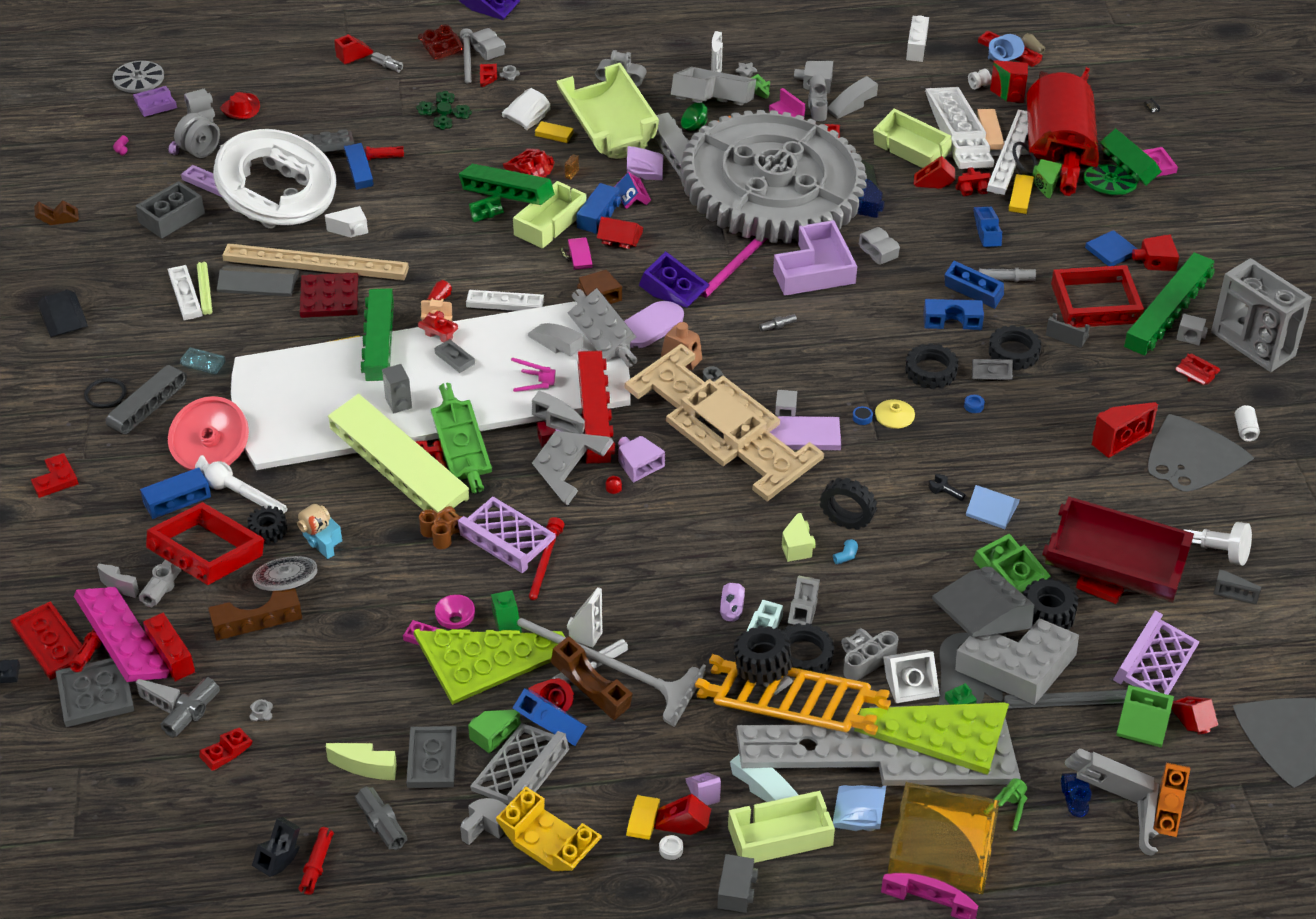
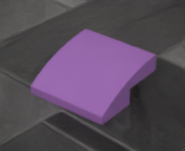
(154, 101)

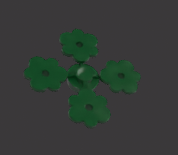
(443, 108)

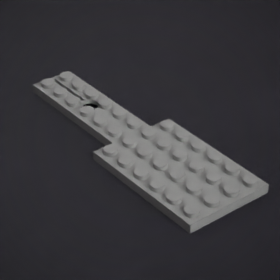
(780, 748)

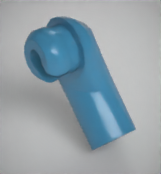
(848, 553)

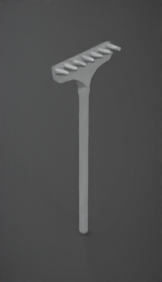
(676, 693)

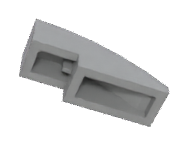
(853, 97)
(557, 338)
(557, 413)

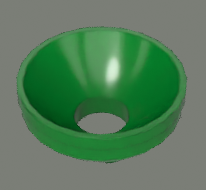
(694, 117)

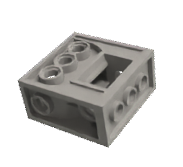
(1273, 313)

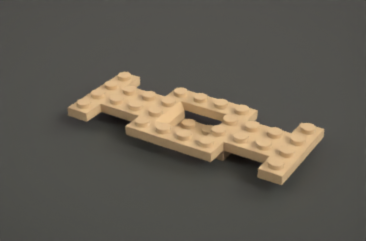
(732, 412)

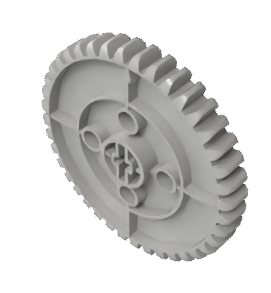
(771, 174)

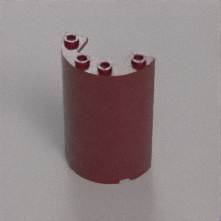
(1119, 549)

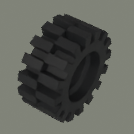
(265, 516)

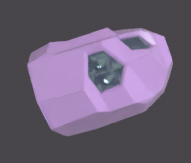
(732, 601)

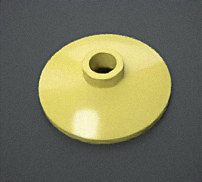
(894, 414)

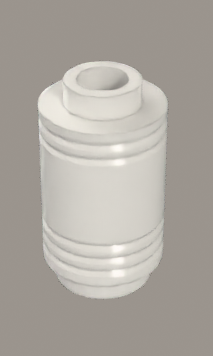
(1247, 423)

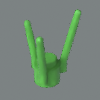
(1014, 793)

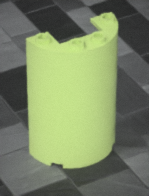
(612, 112)

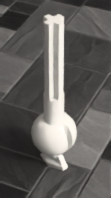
(221, 476)

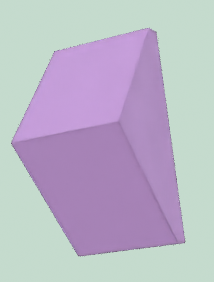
(705, 787)

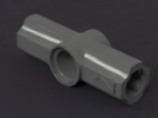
(190, 707)
(381, 818)

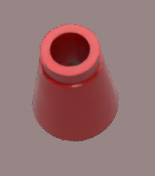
(440, 291)

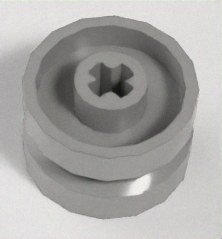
(197, 135)

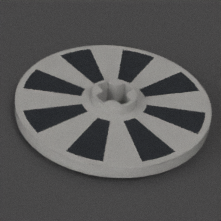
(138, 76)

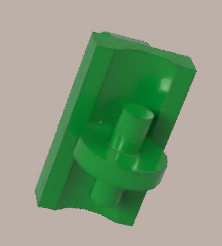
(486, 208)

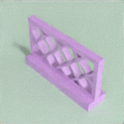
(495, 543)
(1144, 644)

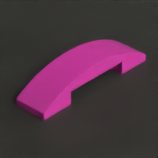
(931, 889)

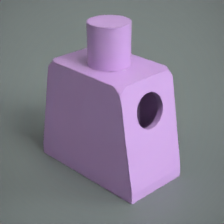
(640, 457)

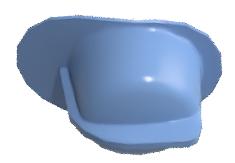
(1005, 48)

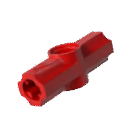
(1069, 173)

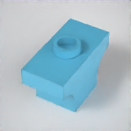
(326, 539)

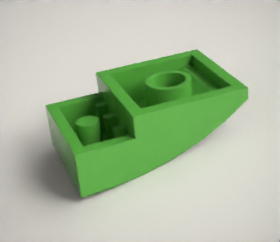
(1011, 562)

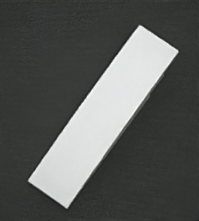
(958, 120)

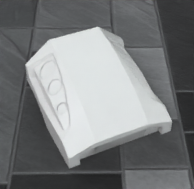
(527, 108)

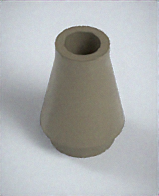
(1032, 43)

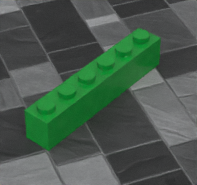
(506, 184)
(378, 333)

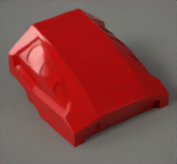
(531, 162)

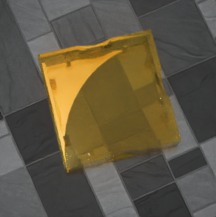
(944, 836)

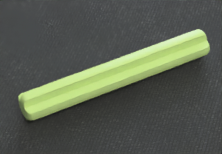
(204, 288)

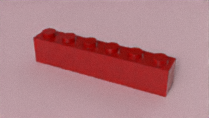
(595, 401)

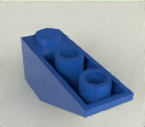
(549, 715)

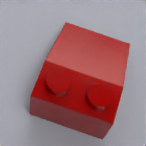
(1123, 427)

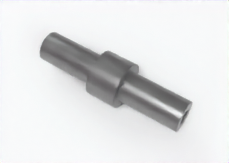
(777, 322)

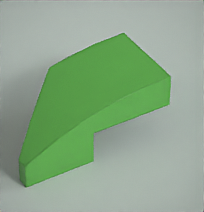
(761, 87)

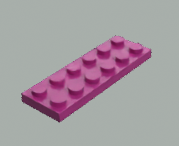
(121, 634)

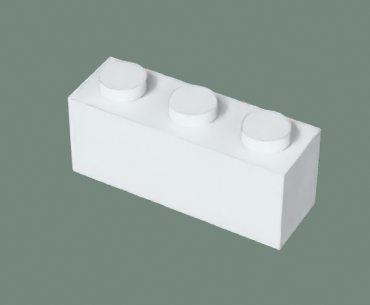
(917, 38)

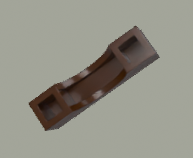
(232, 621)
(574, 664)

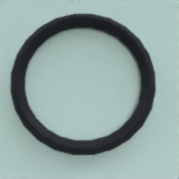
(1017, 160)
(108, 404)

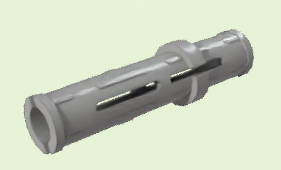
(1011, 274)

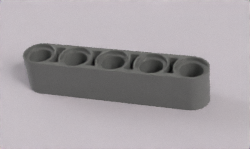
(146, 399)

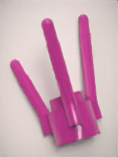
(545, 374)

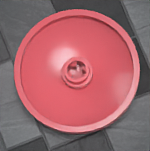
(210, 429)

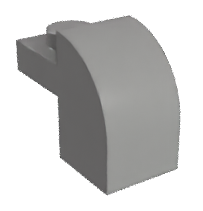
(804, 601)
(482, 817)

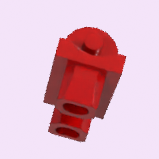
(972, 180)
(435, 324)

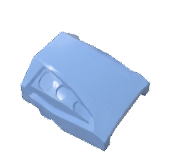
(859, 807)

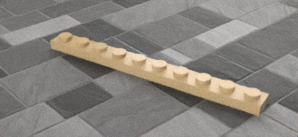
(315, 261)

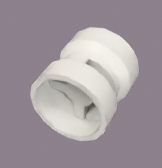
(981, 78)

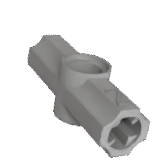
(160, 583)

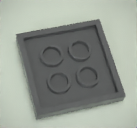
(93, 693)

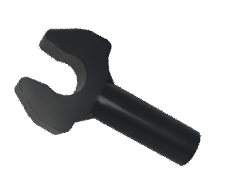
(942, 485)

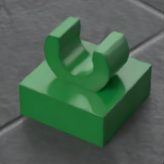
(960, 695)

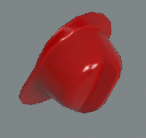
(555, 691)

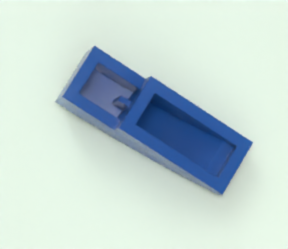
(358, 166)
(988, 226)

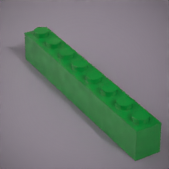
(1169, 304)

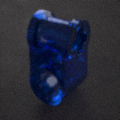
(1076, 794)

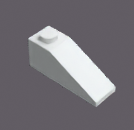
(587, 622)

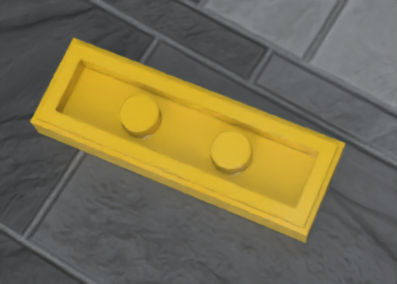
(1021, 194)

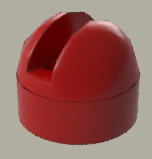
(613, 485)

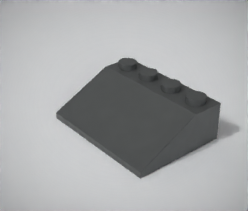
(985, 604)

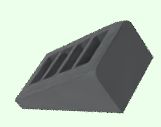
(1229, 586)

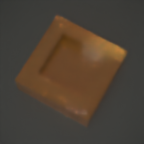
(571, 166)

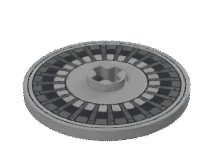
(284, 573)

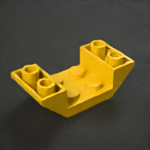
(543, 834)

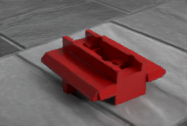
(1197, 369)

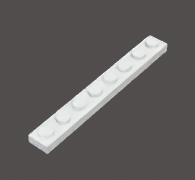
(1006, 164)

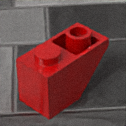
(351, 49)

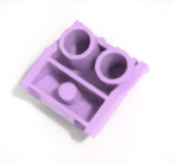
(644, 163)

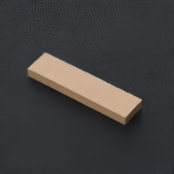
(991, 125)

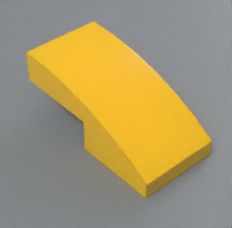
(643, 817)

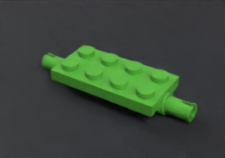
(461, 438)

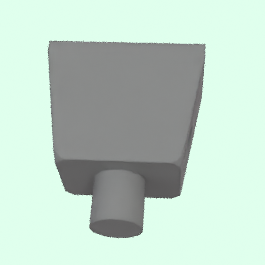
(813, 68)

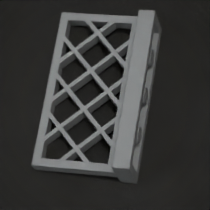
(535, 771)

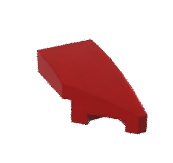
(488, 74)

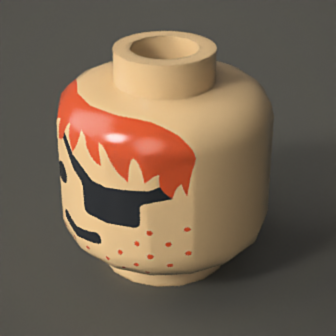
(313, 519)

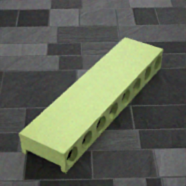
(397, 455)

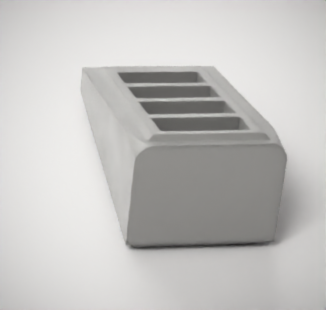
(158, 694)

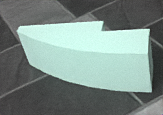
(767, 615)
(763, 781)

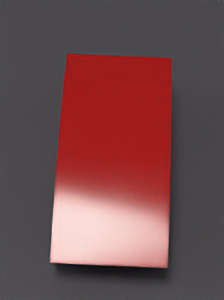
(229, 747)

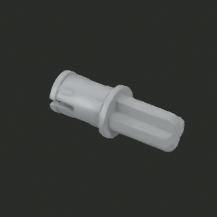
(387, 62)

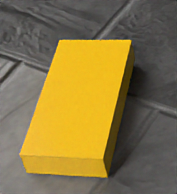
(554, 132)

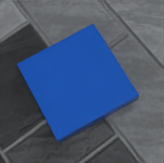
(1110, 248)

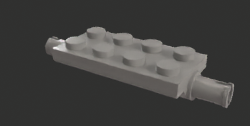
(603, 326)

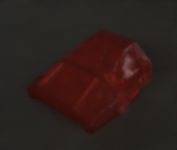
(441, 42)

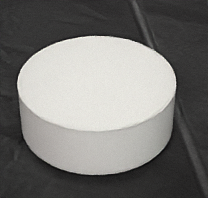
(671, 847)

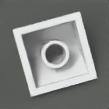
(912, 675)

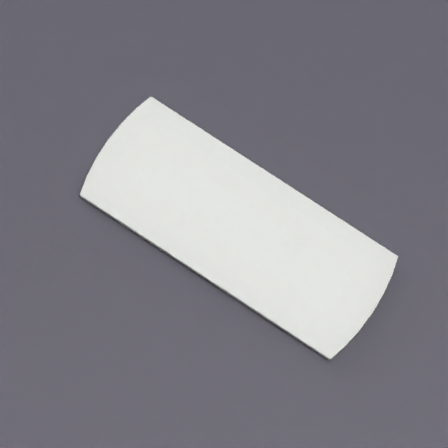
(296, 388)

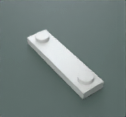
(185, 292)
(503, 300)

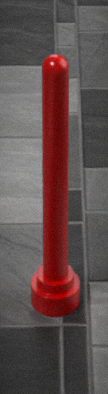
(556, 526)

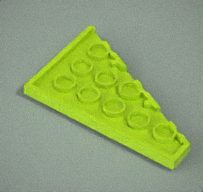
(481, 660)
(951, 733)

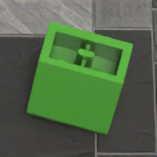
(1145, 716)

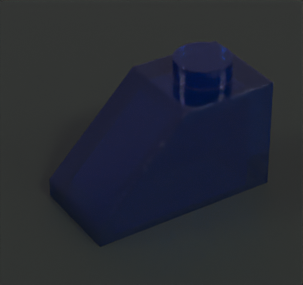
(871, 202)

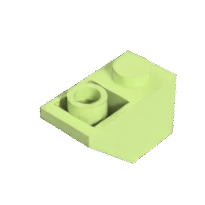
(796, 540)

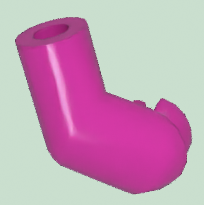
(119, 145)

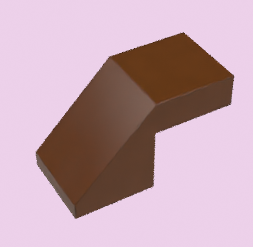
(61, 214)

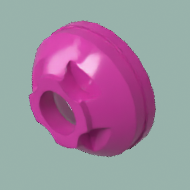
(454, 606)

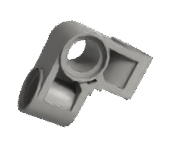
(818, 98)

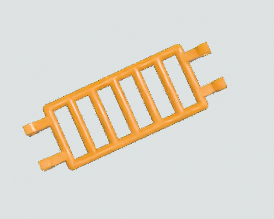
(852, 719)

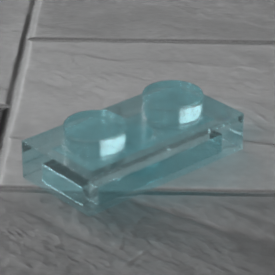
(202, 360)

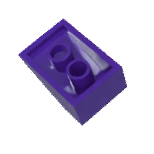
(493, 8)
(672, 281)

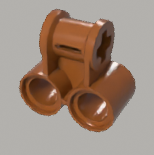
(439, 526)

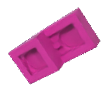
(580, 253)

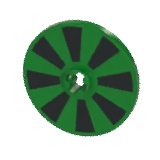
(1109, 179)

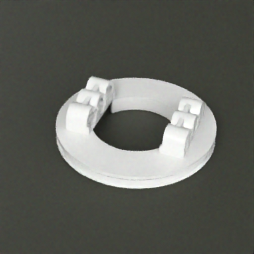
(289, 155)

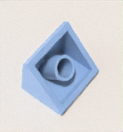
(991, 507)

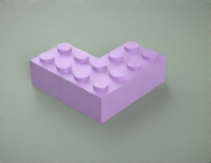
(819, 264)

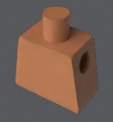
(681, 334)

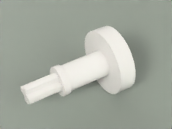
(1236, 543)

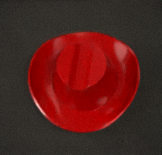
(241, 106)

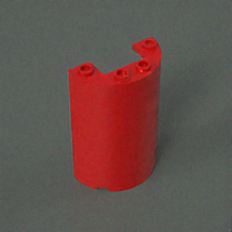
(1064, 113)

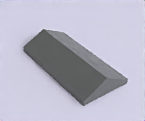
(257, 280)

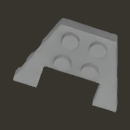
(561, 456)

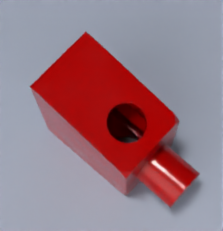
(1158, 253)

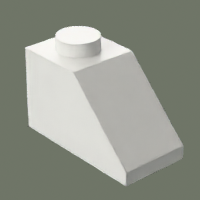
(347, 222)

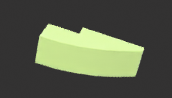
(363, 760)

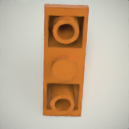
(1171, 799)

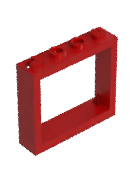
(1096, 315)
(248, 543)

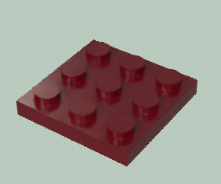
(329, 295)

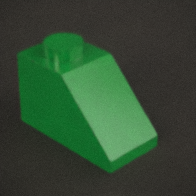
(505, 611)

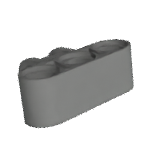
(635, 71)
(867, 652)

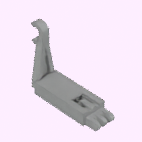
(1123, 782)

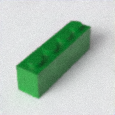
(1130, 157)

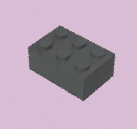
(170, 209)

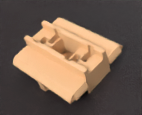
(436, 305)

